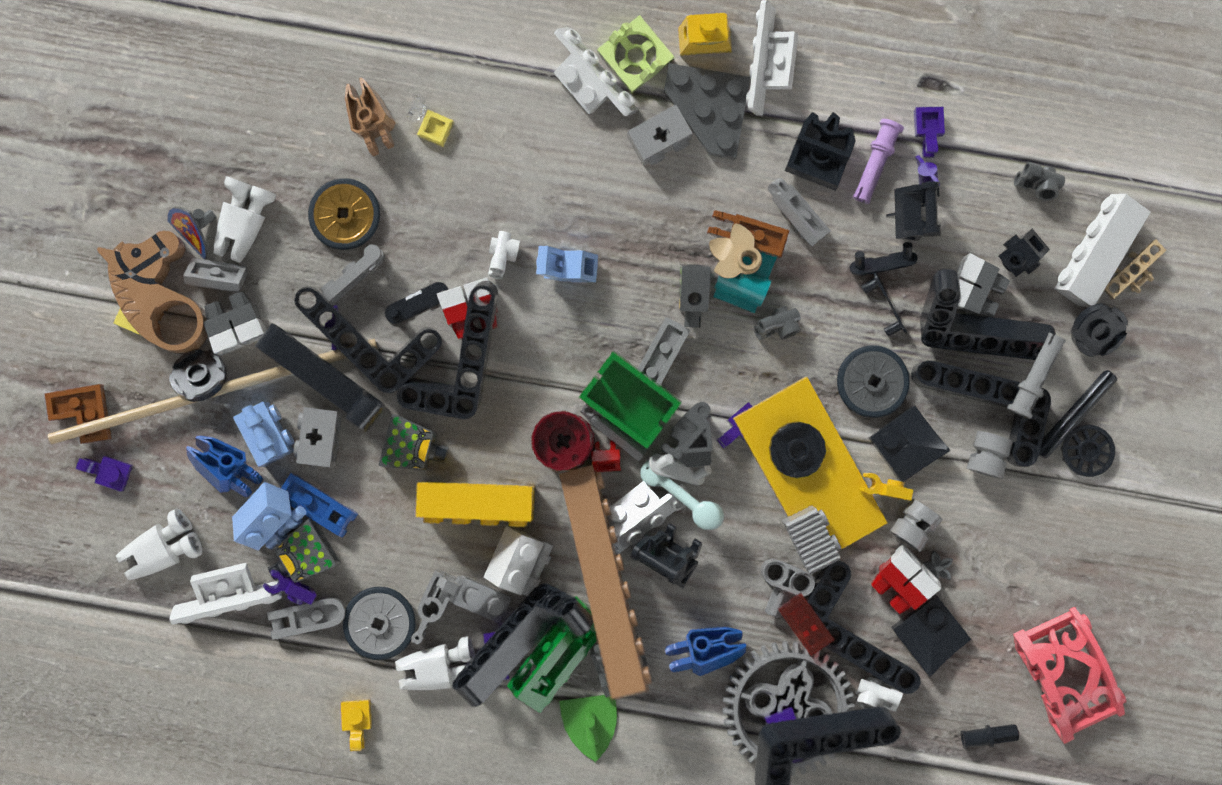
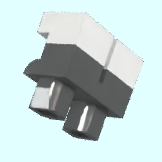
(976, 281)
(234, 328)

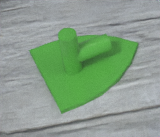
(590, 723)

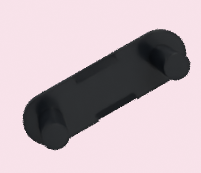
(885, 263)
(414, 303)
(897, 326)

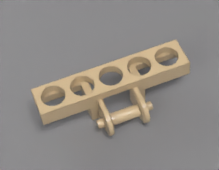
(1122, 280)

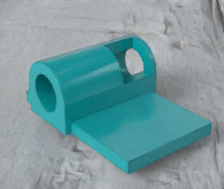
(746, 290)

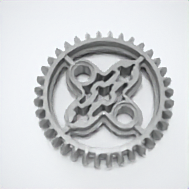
(786, 687)

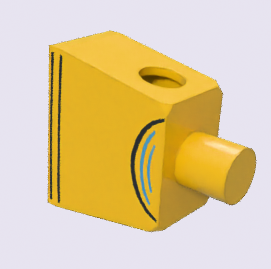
(705, 34)

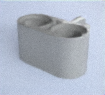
(784, 584)

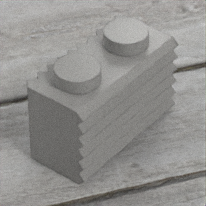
(812, 539)

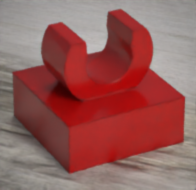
(606, 459)

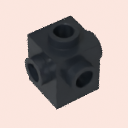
(1023, 253)

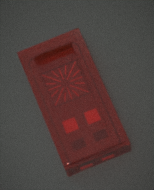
(805, 624)

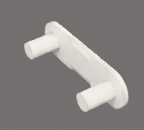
(674, 469)

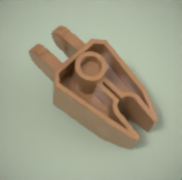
(369, 116)

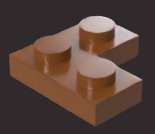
(85, 404)

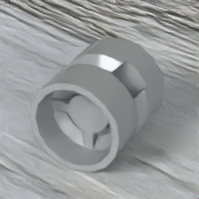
(990, 454)
(914, 535)

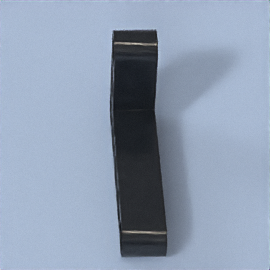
(972, 333)
(363, 345)
(467, 363)
(992, 395)
(358, 403)
(515, 639)
(847, 639)
(819, 736)

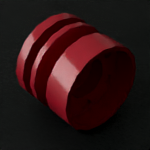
(548, 435)

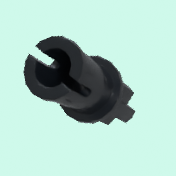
(989, 736)

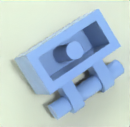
(264, 433)
(266, 518)

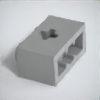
(666, 123)
(326, 424)

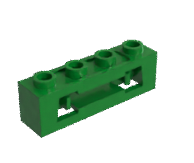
(555, 661)

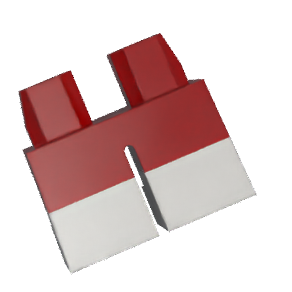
(455, 306)
(908, 577)

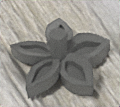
(938, 566)

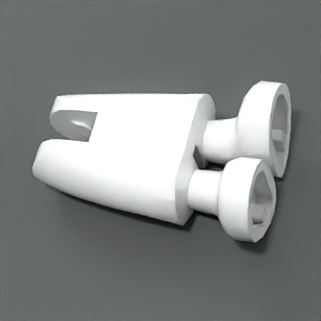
(238, 222)
(152, 551)
(433, 666)

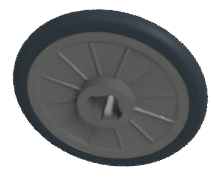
(881, 364)

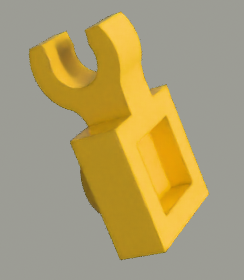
(892, 489)
(356, 718)

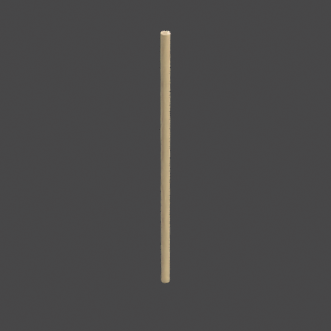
(177, 401)

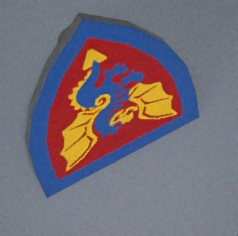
(190, 226)

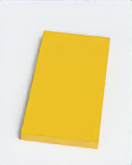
(836, 482)

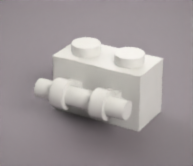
(518, 562)

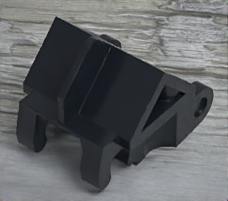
(908, 211)
(667, 557)

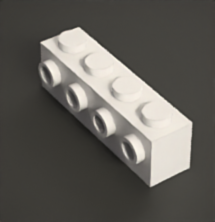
(1102, 249)

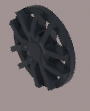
(1088, 450)

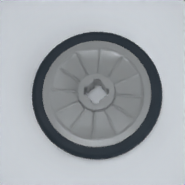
(370, 640)

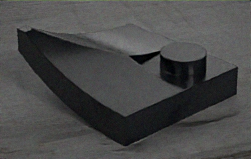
(908, 444)
(931, 634)

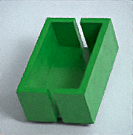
(630, 399)

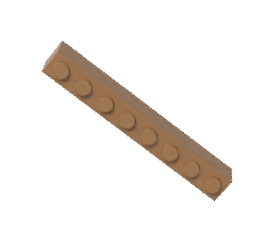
(604, 583)

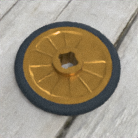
(362, 214)

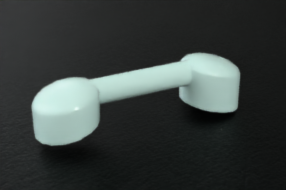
(705, 514)

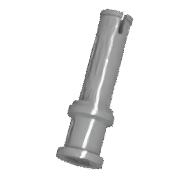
(1031, 388)

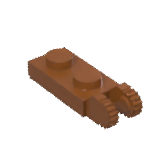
(767, 237)

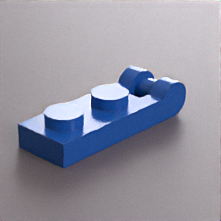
(318, 505)

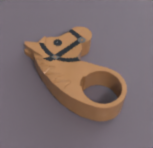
(137, 283)

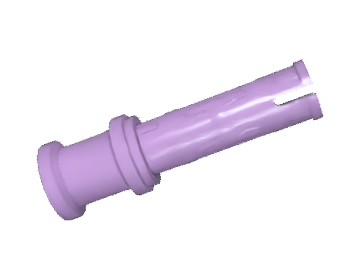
(881, 149)

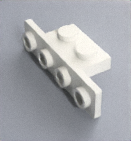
(772, 61)
(587, 78)
(639, 513)
(222, 592)

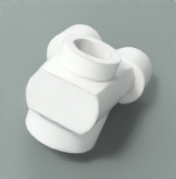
(504, 250)
(873, 694)

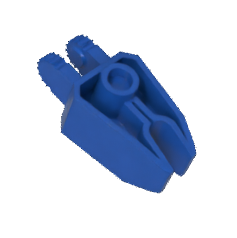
(222, 465)
(707, 650)

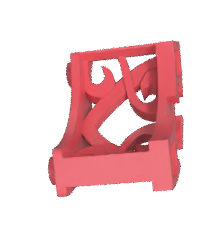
(1067, 717)

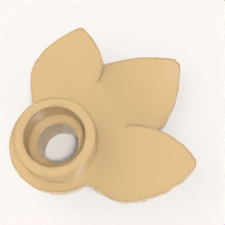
(731, 252)

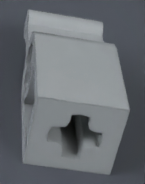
(431, 595)

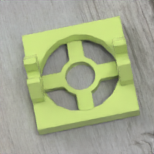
(640, 27)

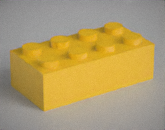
(475, 501)

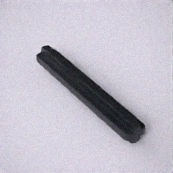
(1077, 413)

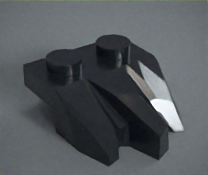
(821, 151)

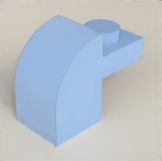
(566, 265)

